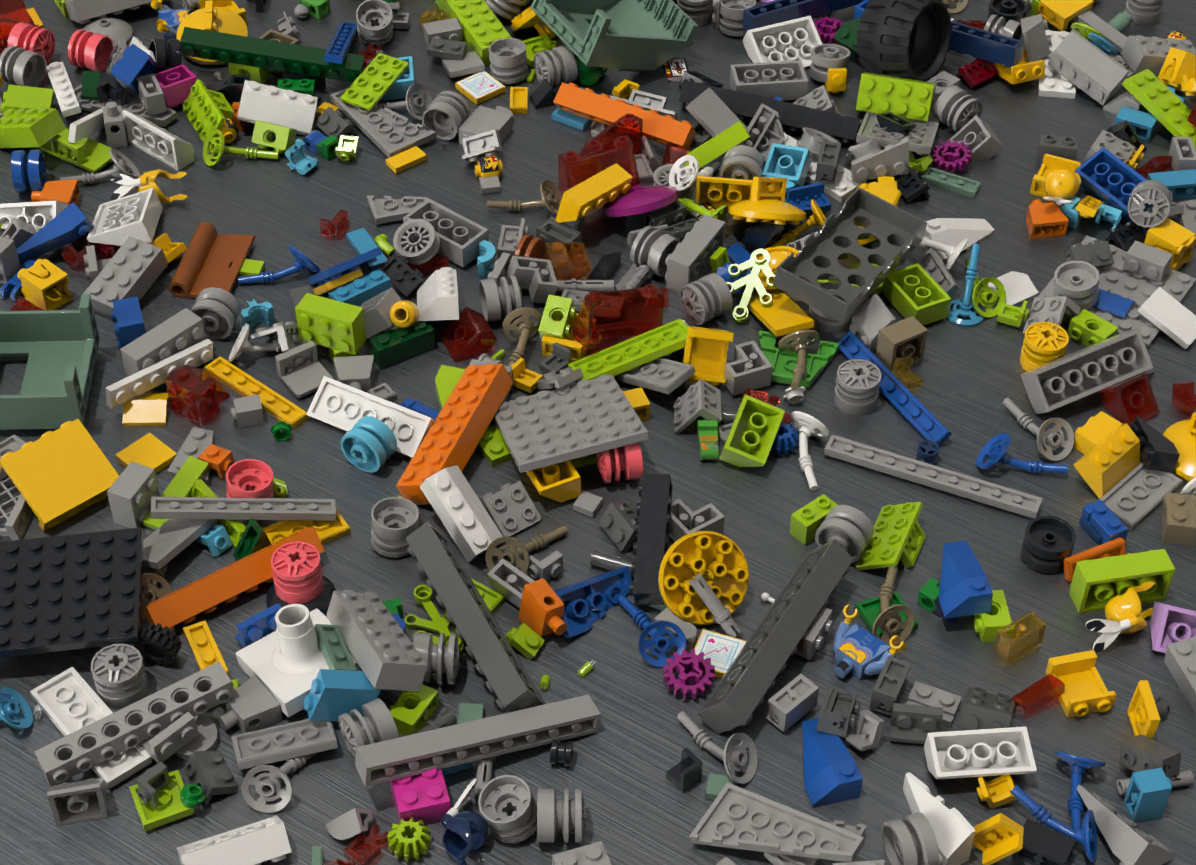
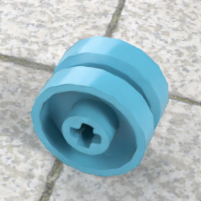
(368, 444)

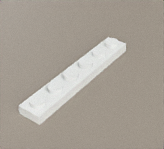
(63, 89)
(156, 374)

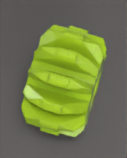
(409, 839)

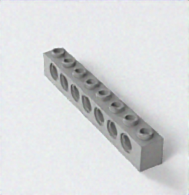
(134, 724)

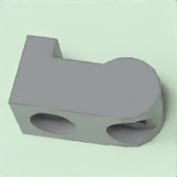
(688, 628)

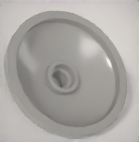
(111, 27)

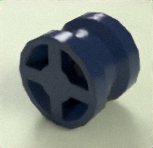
(928, 452)

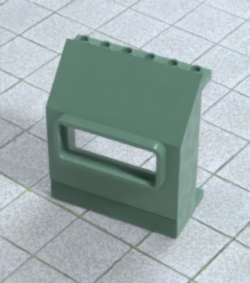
(619, 32)
(59, 367)

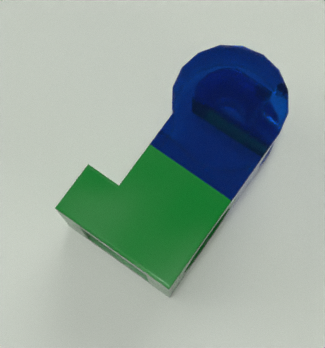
(929, 599)

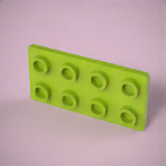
(374, 81)
(206, 109)
(84, 153)
(894, 538)

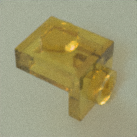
(432, 15)
(902, 372)

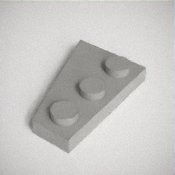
(888, 162)
(391, 209)
(193, 446)

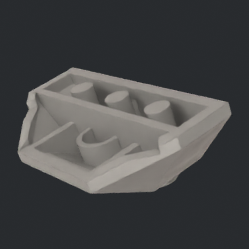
(764, 131)

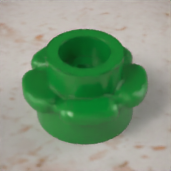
(281, 431)
(192, 795)

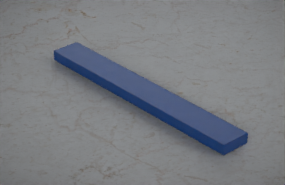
(341, 43)
(897, 393)

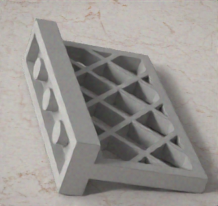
(19, 517)

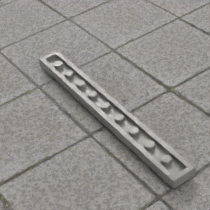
(933, 476)

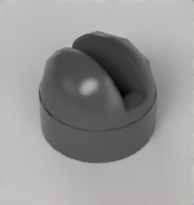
(1162, 707)

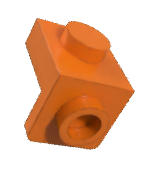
(218, 459)

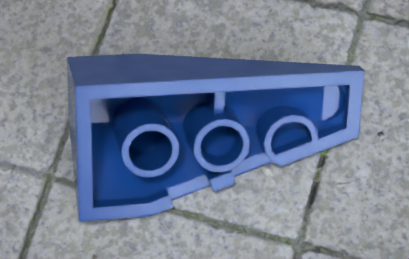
(61, 230)
(963, 582)
(592, 598)
(828, 767)

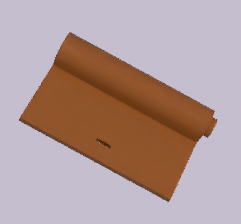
(210, 262)

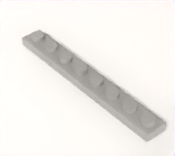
(243, 508)

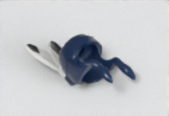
(464, 828)

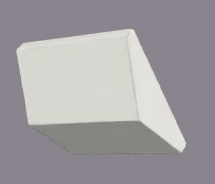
(1017, 287)

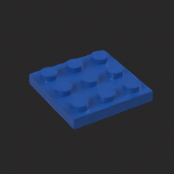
(345, 267)

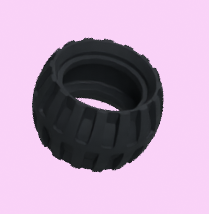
(904, 38)

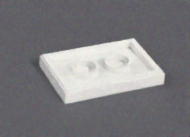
(1170, 317)

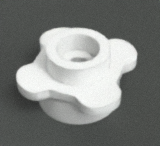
(794, 396)

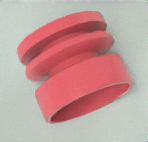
(33, 39)
(89, 50)
(623, 458)
(249, 479)
(297, 572)

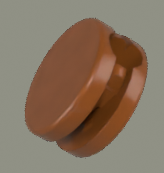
(530, 247)

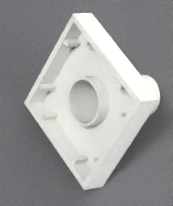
(288, 657)

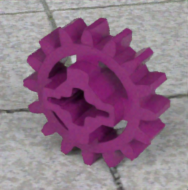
(827, 28)
(951, 156)
(689, 675)

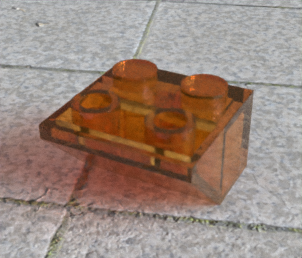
(567, 259)

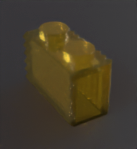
(1019, 636)

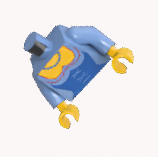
(168, 19)
(859, 650)

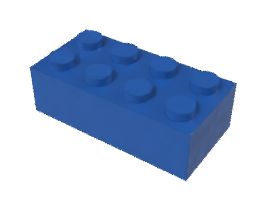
(1109, 180)

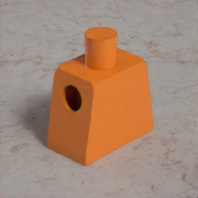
(60, 190)
(1045, 220)
(542, 609)

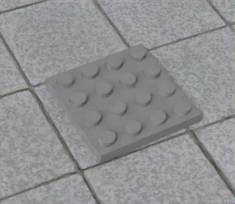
(920, 138)

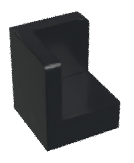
(686, 772)

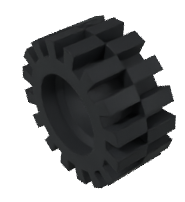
(158, 644)

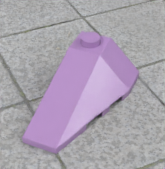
(1171, 625)

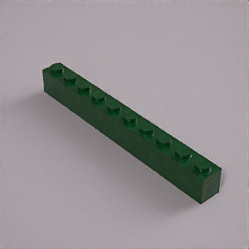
(268, 54)

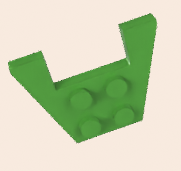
(784, 361)

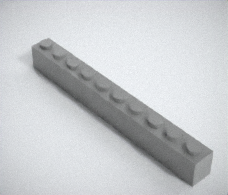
(476, 740)

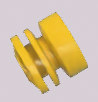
(1042, 345)

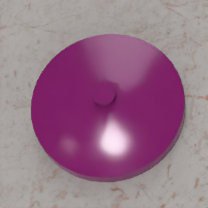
(641, 200)

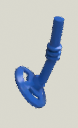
(301, 262)
(998, 454)
(657, 638)
(1075, 802)
(1086, 835)

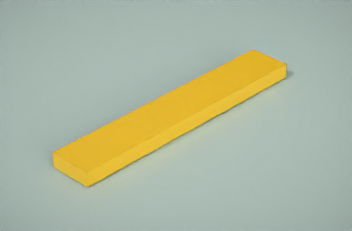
(247, 386)

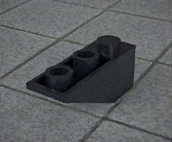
(230, 87)
(1155, 448)

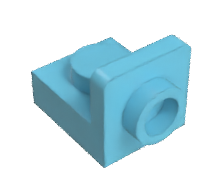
(1070, 212)
(216, 540)

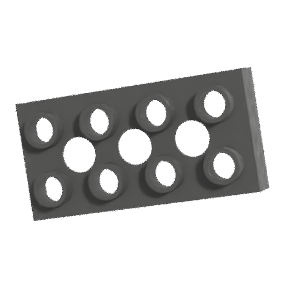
(880, 219)

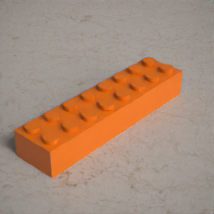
(457, 427)

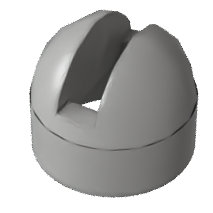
(301, 11)

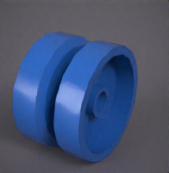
(28, 170)

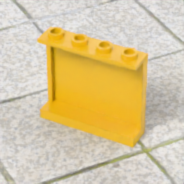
(60, 473)

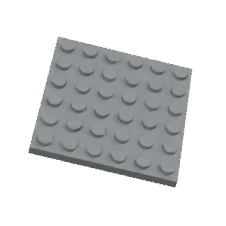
(1133, 287)
(568, 423)

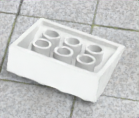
(783, 42)
(125, 217)

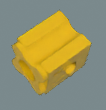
(1175, 65)
(1173, 239)
(45, 285)

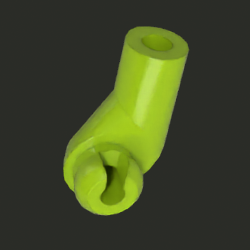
(382, 242)
(279, 488)

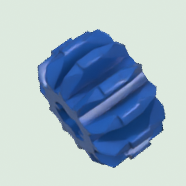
(785, 439)

